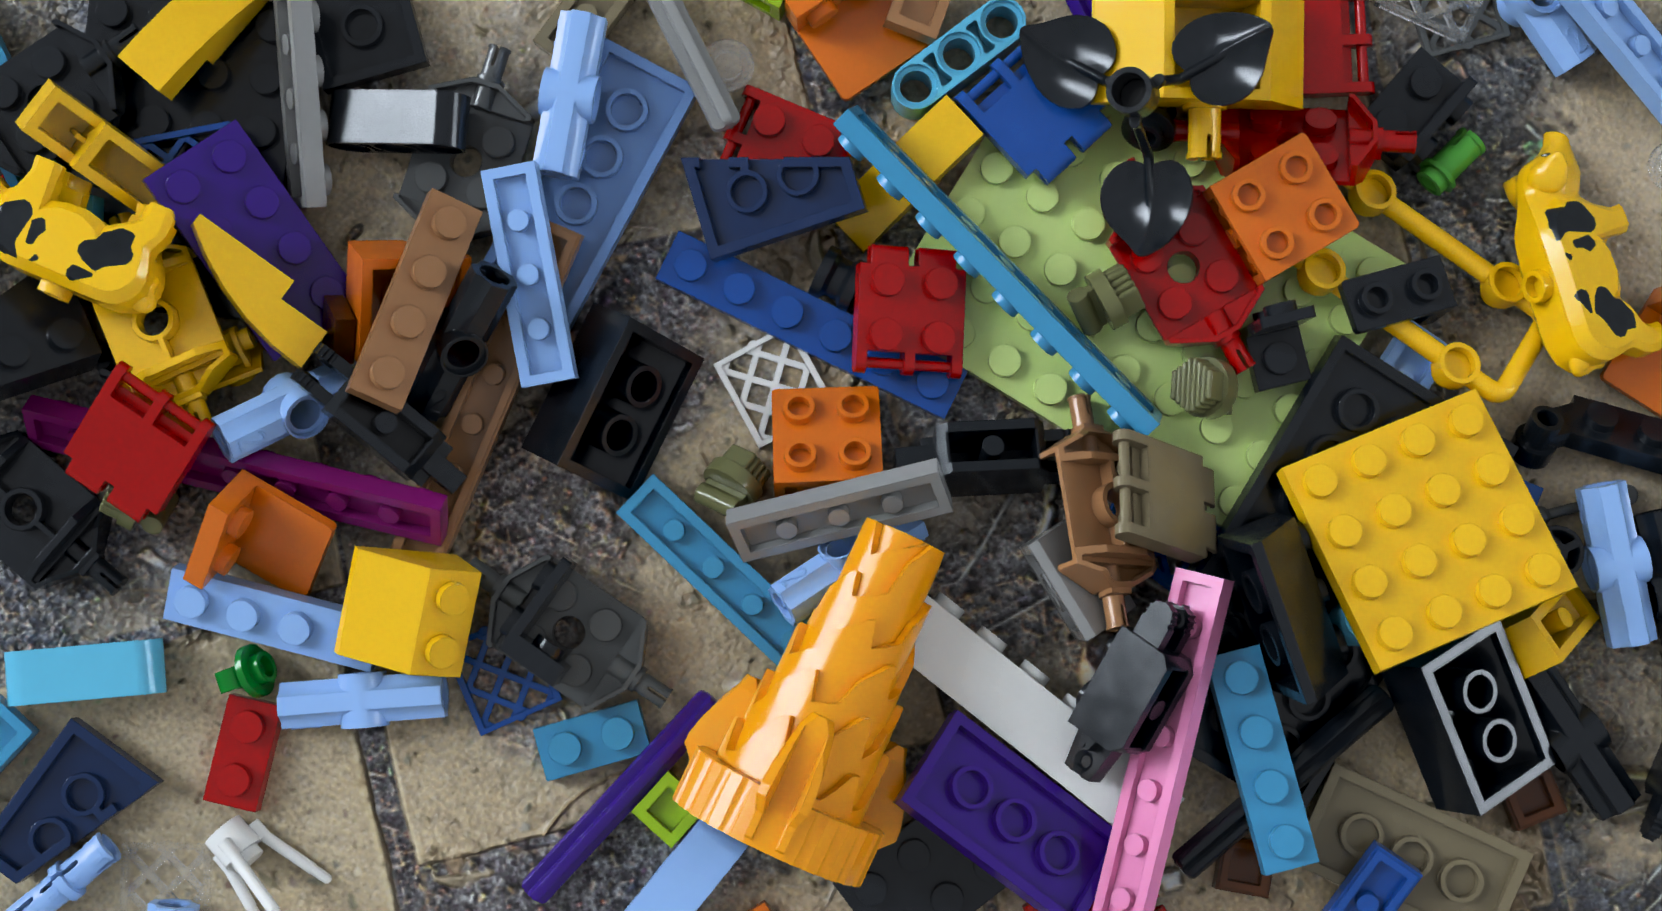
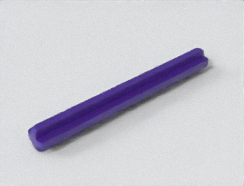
(616, 802)

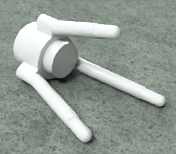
(237, 848)

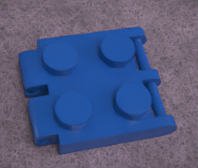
(1028, 125)

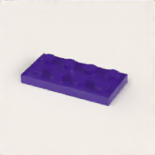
(242, 195)
(1007, 817)

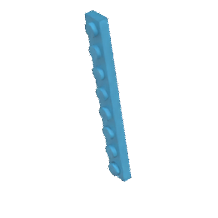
(980, 255)

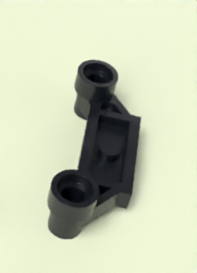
(1591, 429)

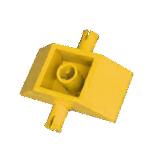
(1145, 40)

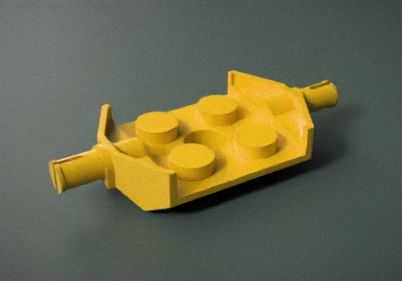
(191, 350)

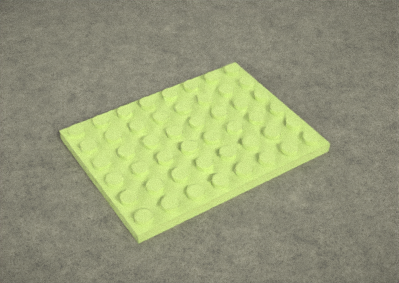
(1060, 237)

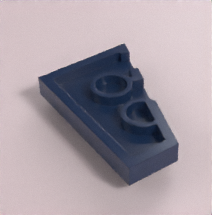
(768, 200)
(67, 797)

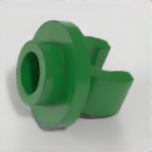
(252, 671)

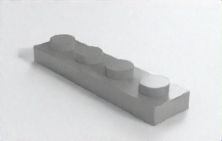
(302, 119)
(839, 510)

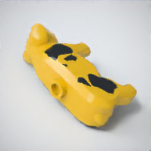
(75, 252)
(1570, 268)

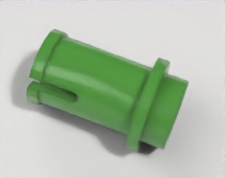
(1450, 162)

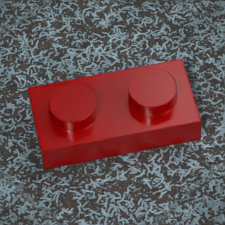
(243, 753)

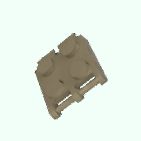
(1164, 497)

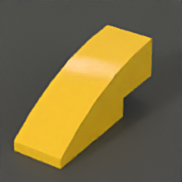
(185, 37)
(89, 144)
(936, 147)
(257, 293)

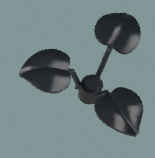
(1219, 56)

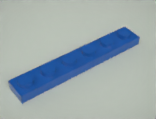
(795, 320)

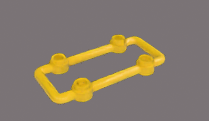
(1500, 287)

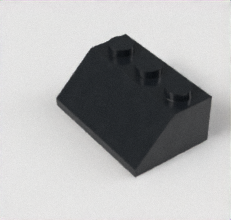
(619, 407)
(1285, 606)
(1470, 721)

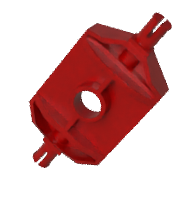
(1343, 138)
(1212, 304)

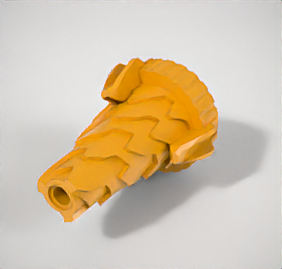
(806, 750)

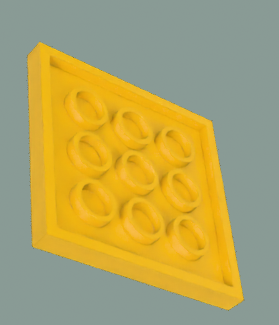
(1425, 530)

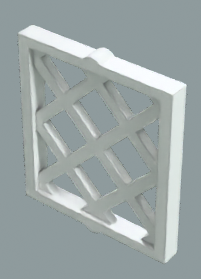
(754, 348)

